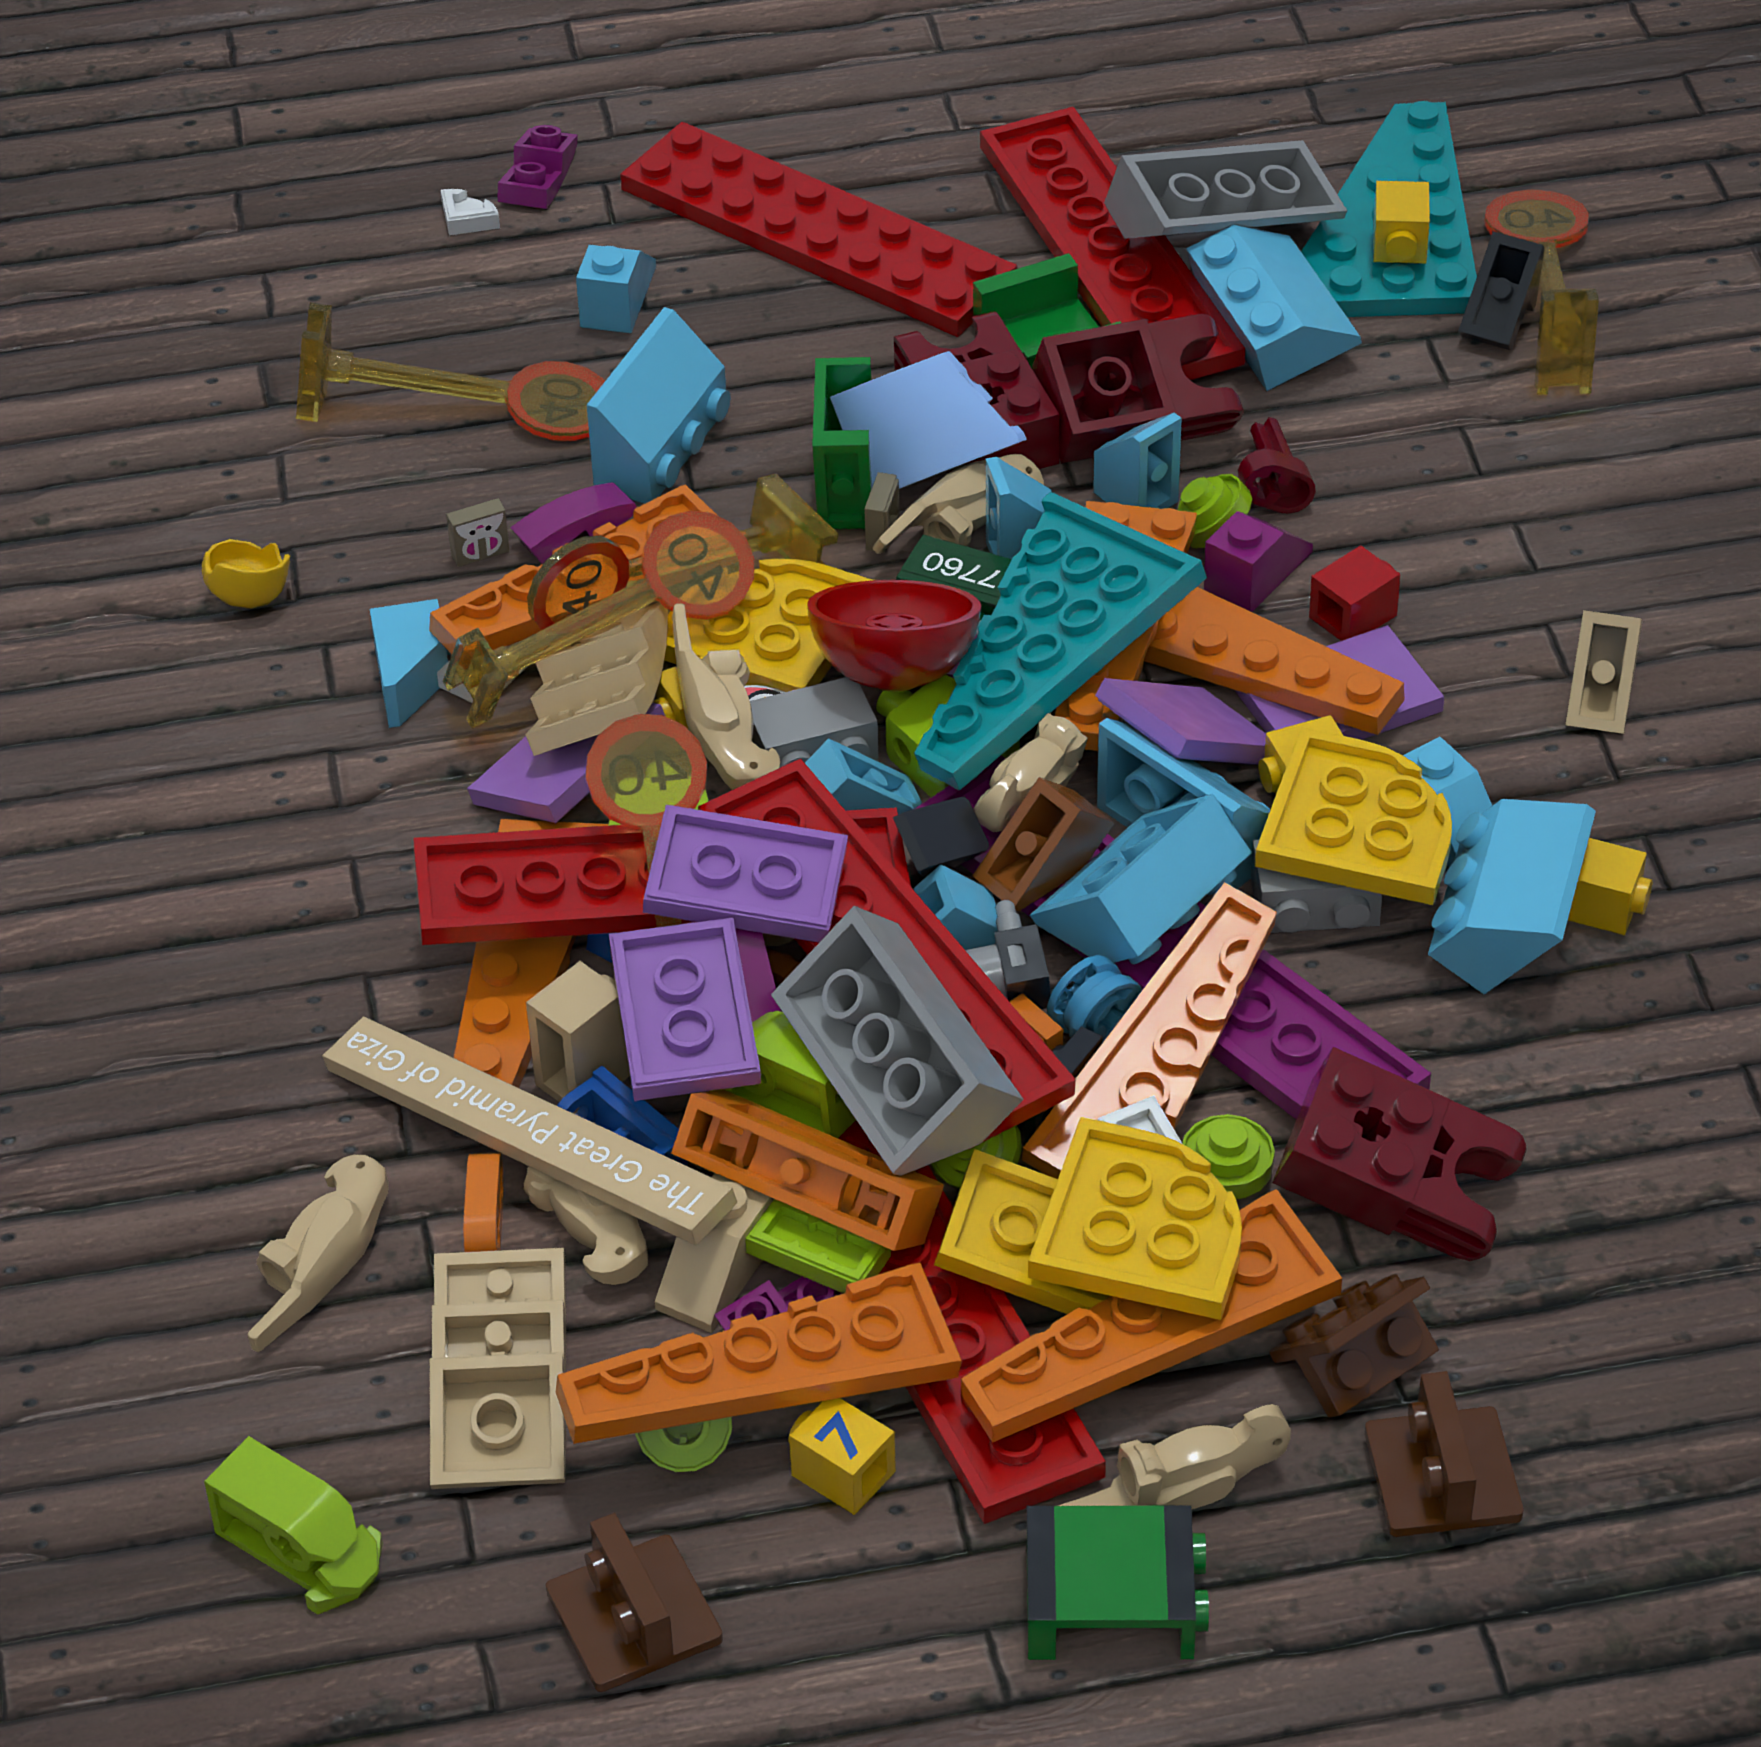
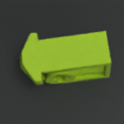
(793, 1079)
(293, 1525)

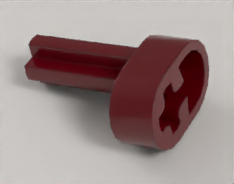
(1285, 480)

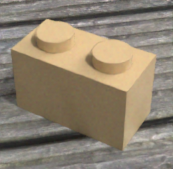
(575, 1031)

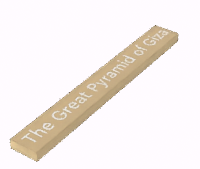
(531, 1130)

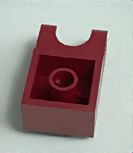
(1006, 375)
(1129, 376)
(1392, 1156)

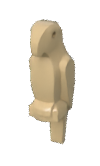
(953, 504)
(719, 708)
(1050, 755)
(614, 1234)
(321, 1244)
(1195, 1463)

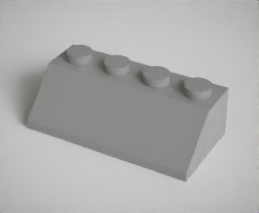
(1220, 189)
(895, 1044)

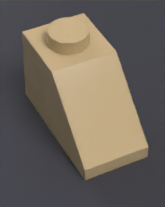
(1604, 671)
(714, 1272)

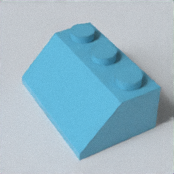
(1271, 302)
(655, 409)
(1143, 777)
(1146, 881)
(1509, 888)

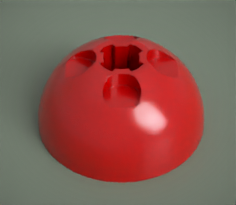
(893, 630)

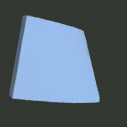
(924, 419)

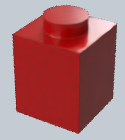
(1354, 594)

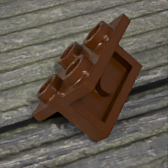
(1360, 1343)
(1442, 1465)
(631, 1607)

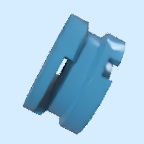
(1095, 999)

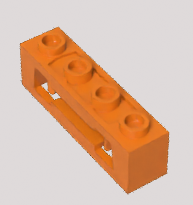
(807, 1169)

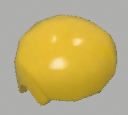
(244, 572)

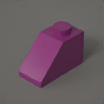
(1250, 559)

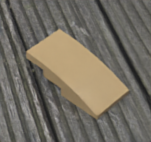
(599, 679)
(497, 1368)

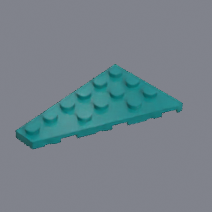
(1410, 147)
(1062, 614)

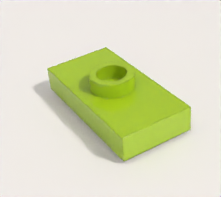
(814, 1247)

